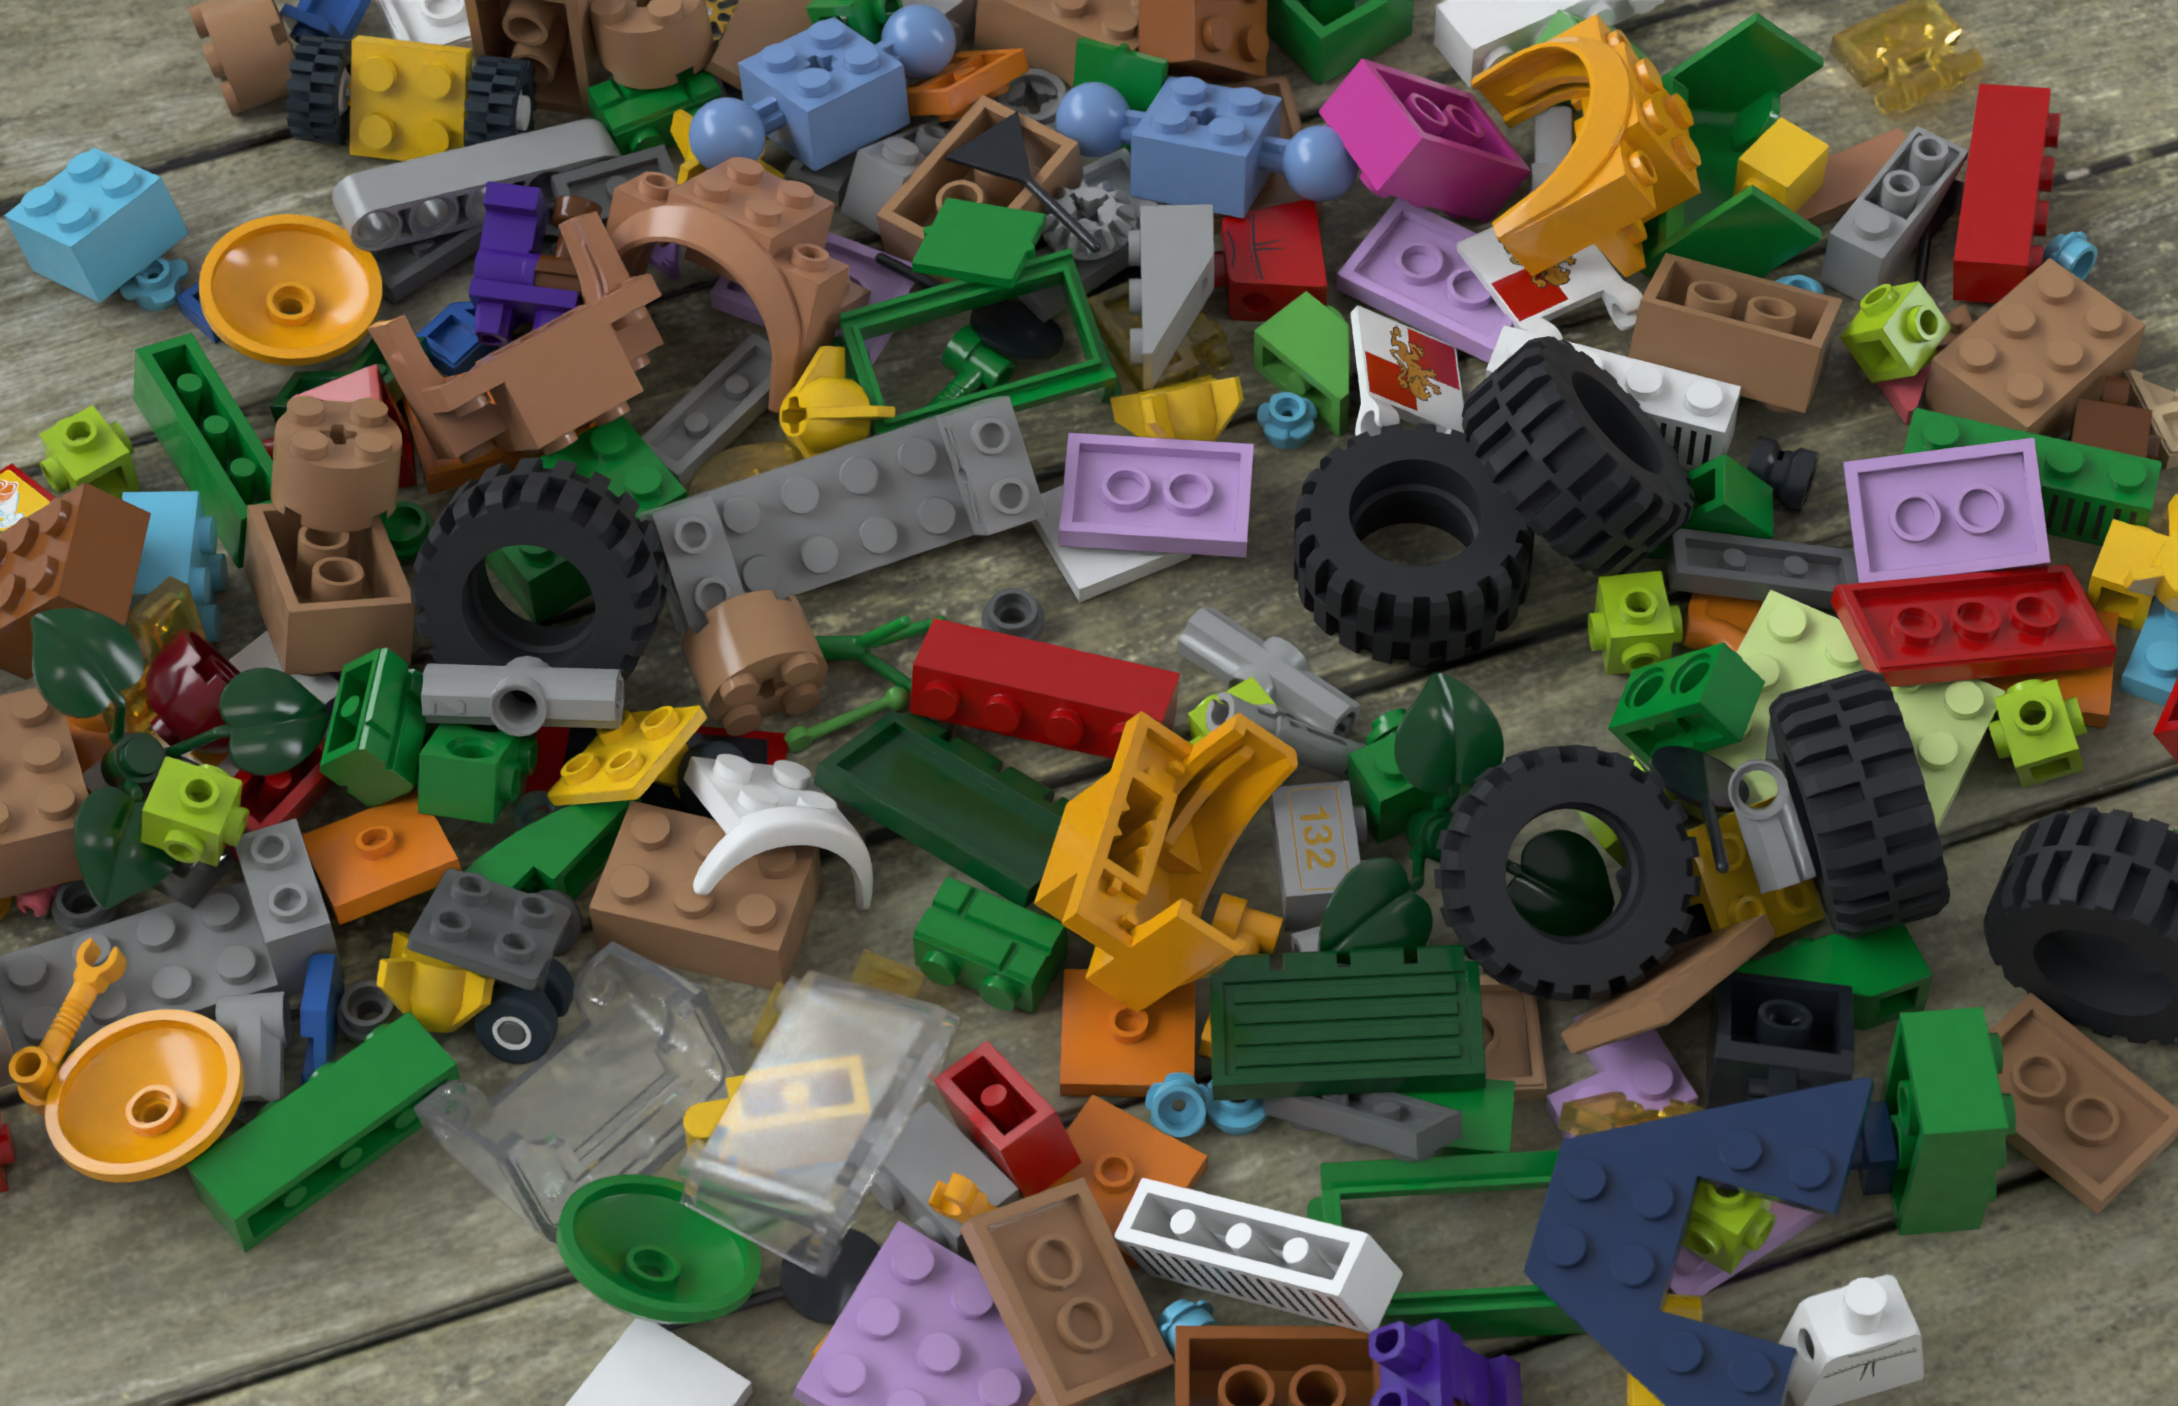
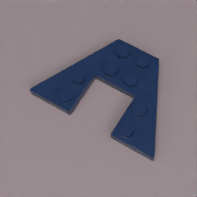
(1624, 1210)

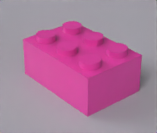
(1424, 142)

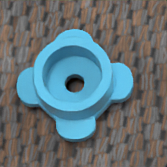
(157, 284)

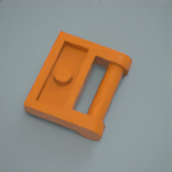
(965, 81)

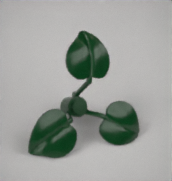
(81, 667)
(1440, 744)

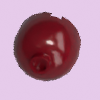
(186, 690)

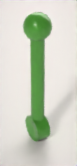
(801, 737)

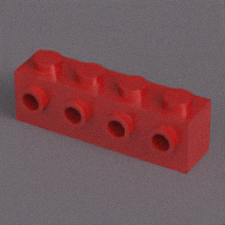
(2003, 191)
(1035, 688)

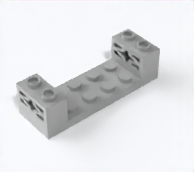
(847, 510)
(180, 957)

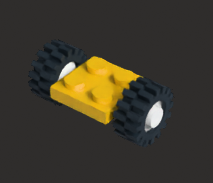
(405, 96)

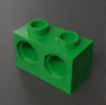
(1688, 702)
(473, 771)

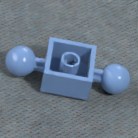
(825, 90)
(1206, 144)

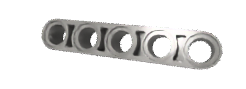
(448, 188)

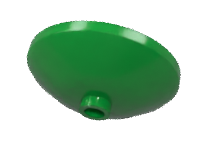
(652, 1254)

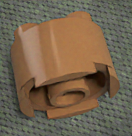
(651, 39)
(247, 48)
(336, 463)
(755, 660)

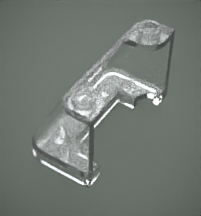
(598, 1099)
(818, 1115)

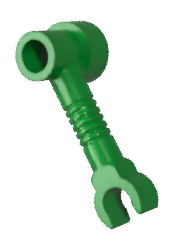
(974, 365)

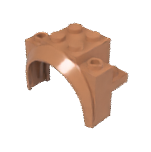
(756, 234)
(547, 380)

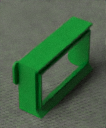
(961, 296)
(1471, 1311)

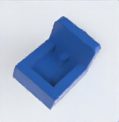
(324, 18)

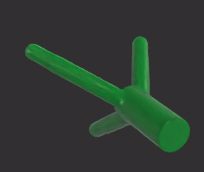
(859, 646)

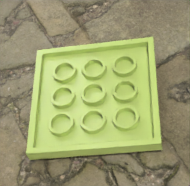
(1801, 647)

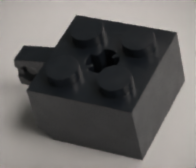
(1776, 1037)

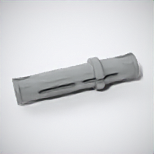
(1313, 745)

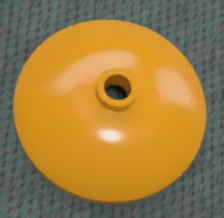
(290, 267)
(144, 1095)

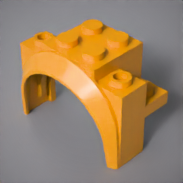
(1627, 153)
(1148, 847)

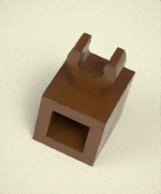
(2113, 424)

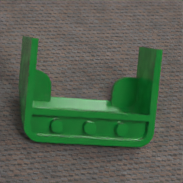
(1733, 101)

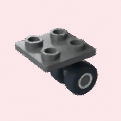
(507, 939)

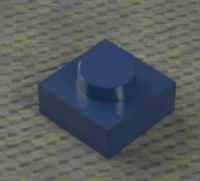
(1876, 1151)

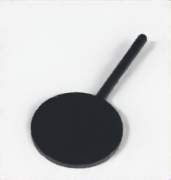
(1002, 325)
(1703, 783)
(814, 1296)

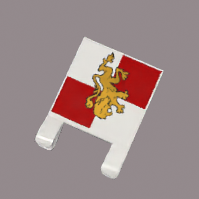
(1553, 292)
(1404, 376)

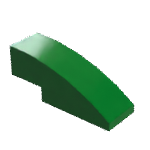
(556, 851)

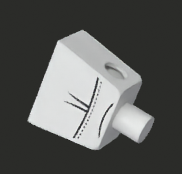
(1859, 1343)

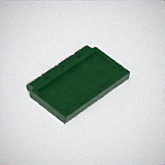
(949, 801)
(1346, 1027)

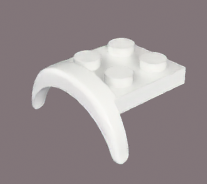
(771, 809)

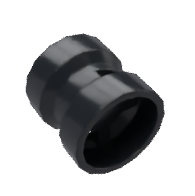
(1785, 471)

